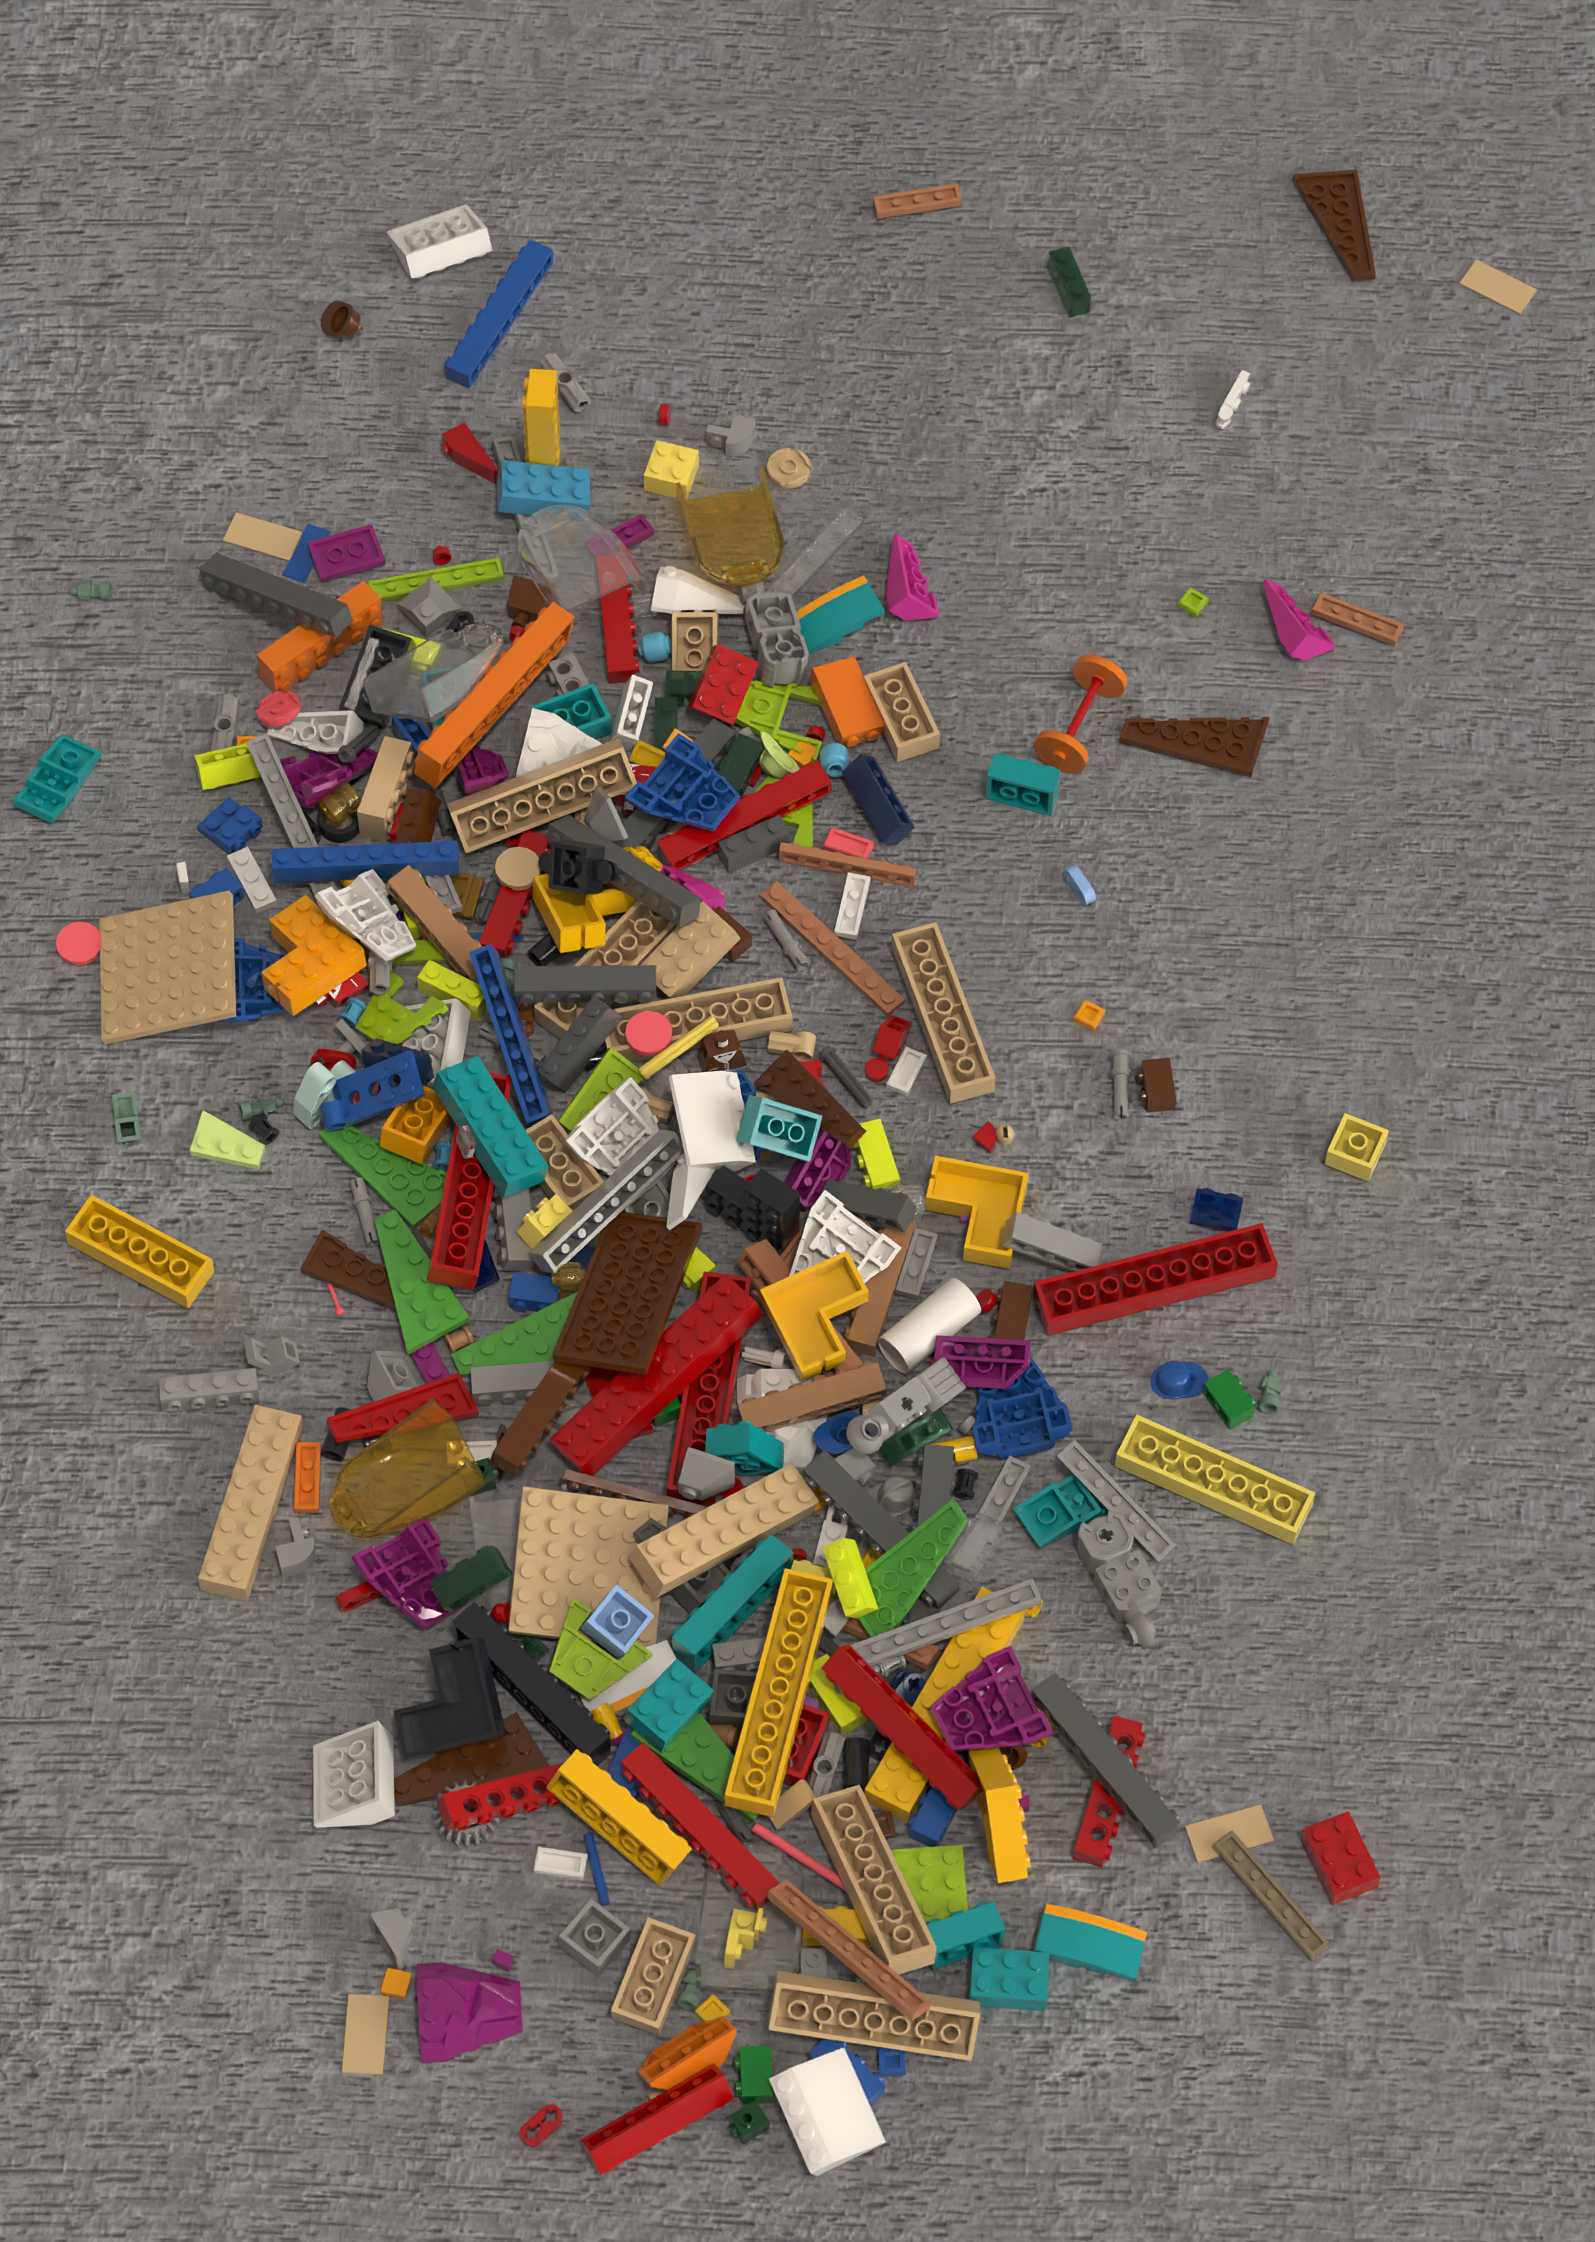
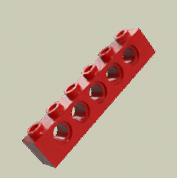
(456, 1817)
(1094, 1851)

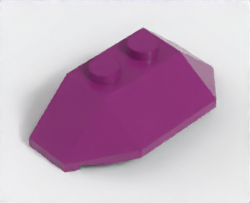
(481, 770)
(828, 1162)
(985, 1360)

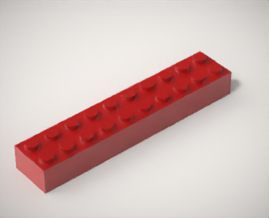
(462, 1214)
(1154, 1279)
(636, 1399)
(706, 1400)

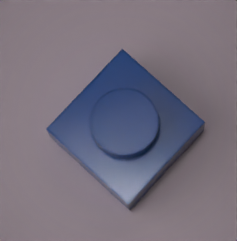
(891, 2062)

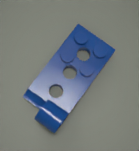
(343, 1111)

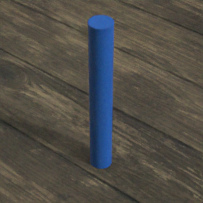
(596, 1869)

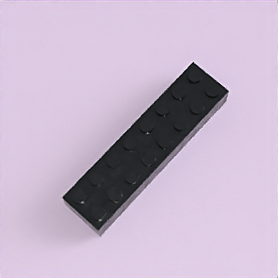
(533, 1687)

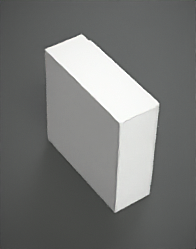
(183, 878)

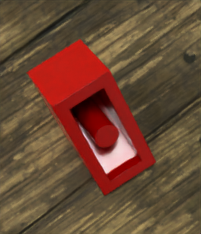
(892, 1037)

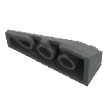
(693, 1592)

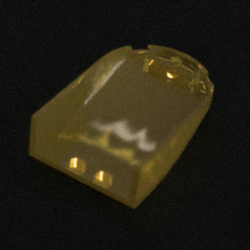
(733, 533)
(406, 1475)

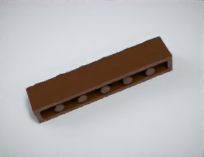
(538, 1416)

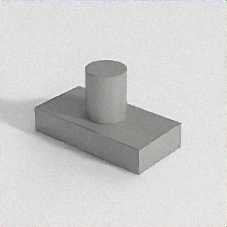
(353, 1041)

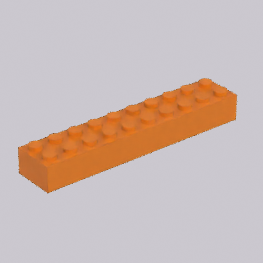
(493, 694)

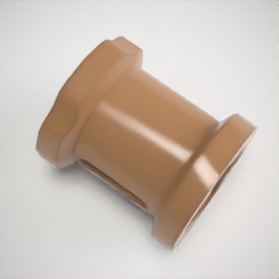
(459, 1339)

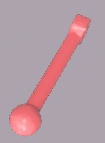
(339, 1310)

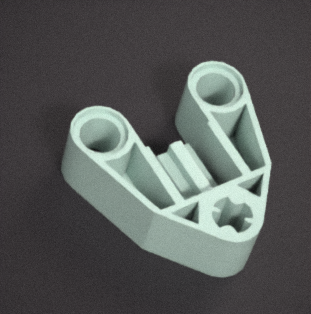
(317, 1090)

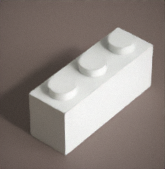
(631, 711)

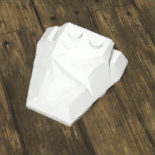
(549, 741)
(368, 915)
(615, 1128)
(834, 1230)
(797, 1438)

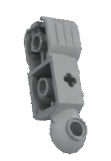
(775, 635)
(914, 1399)
(1121, 1575)

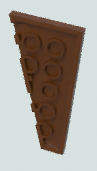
(1339, 209)
(1207, 741)
(479, 1762)

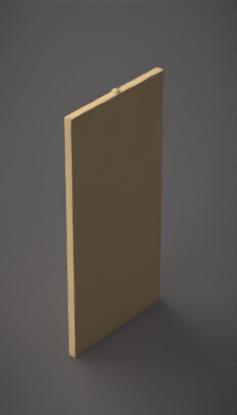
(1498, 286)
(262, 536)
(1247, 1824)
(365, 2034)

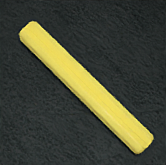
(678, 1047)

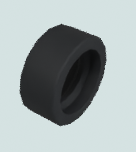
(338, 835)

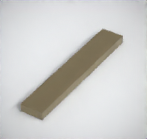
(1271, 1895)

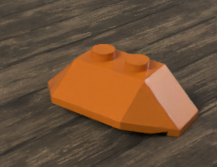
(689, 2053)

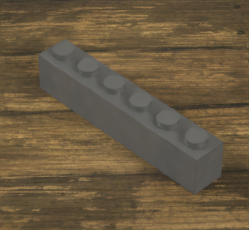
(581, 983)

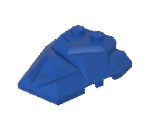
(685, 788)
(251, 997)
(1020, 1418)

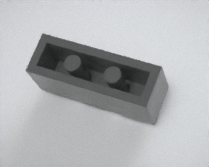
(753, 844)

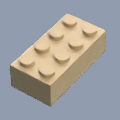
(903, 711)
(385, 788)
(691, 952)
(567, 1173)
(653, 1976)

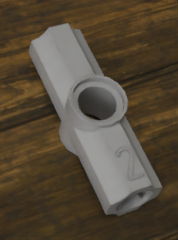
(571, 390)
(225, 718)
(379, 974)
(827, 1757)

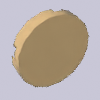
(788, 468)
(517, 867)

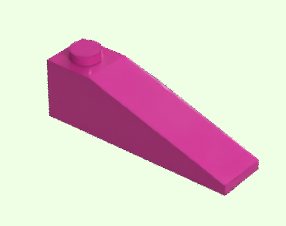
(906, 585)
(1294, 625)
(711, 896)

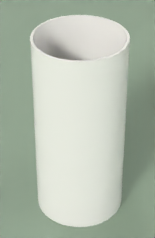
(939, 1314)

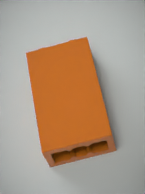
(847, 702)

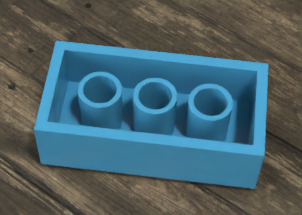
(531, 487)

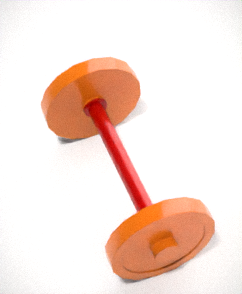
(1099, 678)

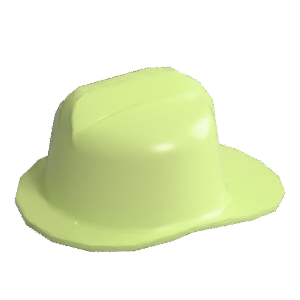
(774, 759)

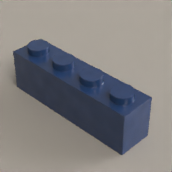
(878, 799)

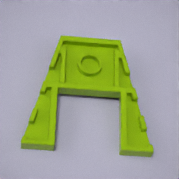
(765, 708)

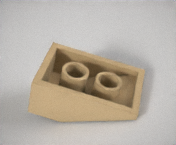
(693, 638)

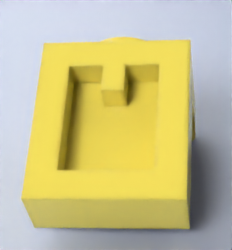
(749, 1921)
(736, 1941)

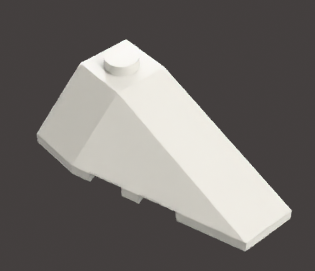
(680, 591)
(320, 730)
(685, 1190)

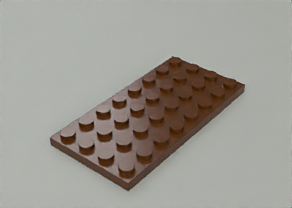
(627, 1293)

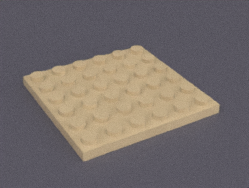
(167, 967)
(579, 1551)

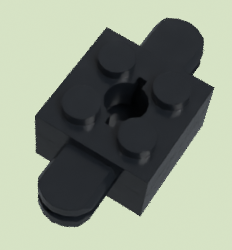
(577, 867)

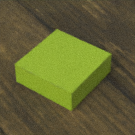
(1193, 602)

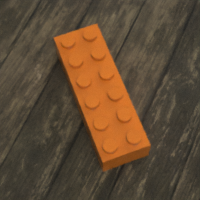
(307, 649)

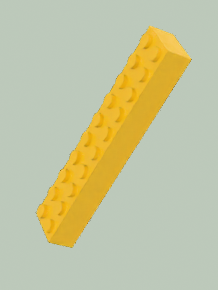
(779, 1693)
(896, 1783)

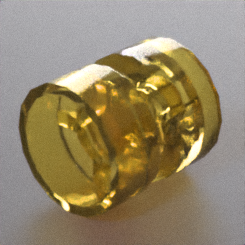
(340, 803)

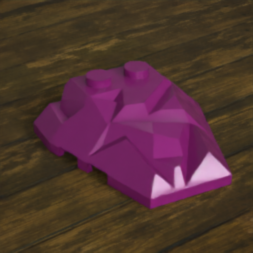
(323, 773)
(405, 1570)
(991, 1707)
(464, 2010)

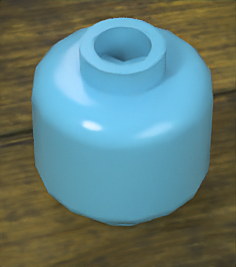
(655, 647)
(834, 759)

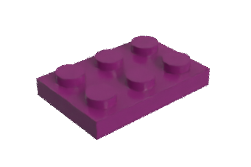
(346, 553)

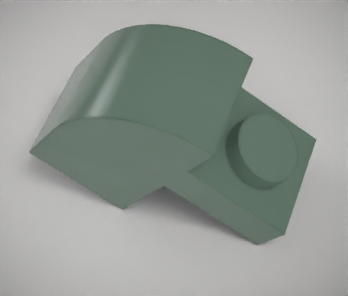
(126, 1117)

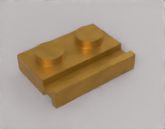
(469, 892)

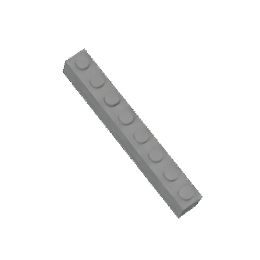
(607, 1201)

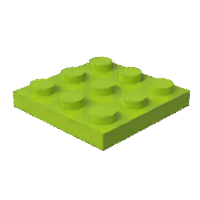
(934, 1879)

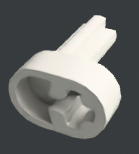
(777, 1359)

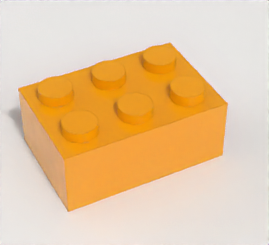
(416, 1127)

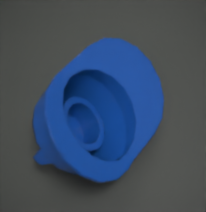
(1178, 1380)
(833, 1434)

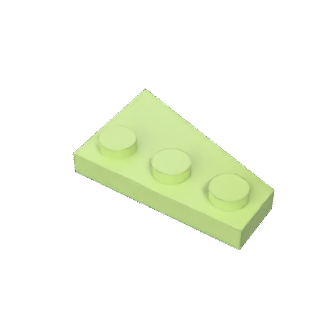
(225, 1144)

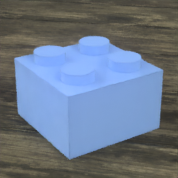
(617, 1621)

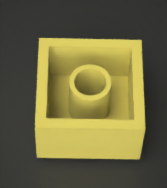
(669, 466)
(1356, 1147)

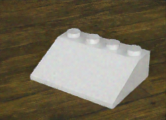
(440, 241)
(441, 1038)
(710, 1118)
(354, 1778)
(827, 2111)

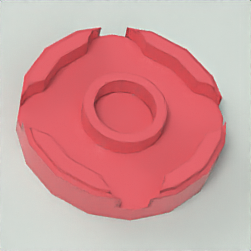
(278, 708)
(79, 943)
(648, 1033)

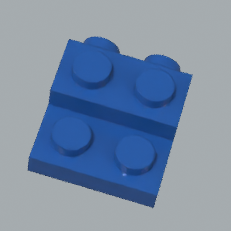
(231, 826)

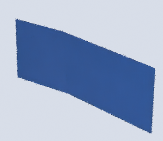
(301, 561)

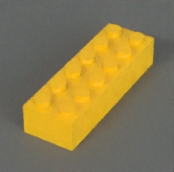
(541, 417)
(139, 1251)
(619, 1817)

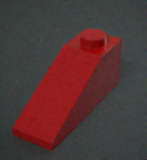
(467, 452)

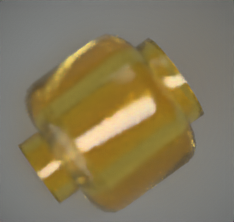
(568, 1277)

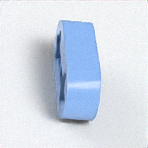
(1079, 884)

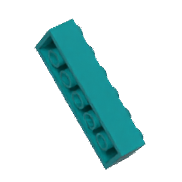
(499, 1136)
(732, 1603)

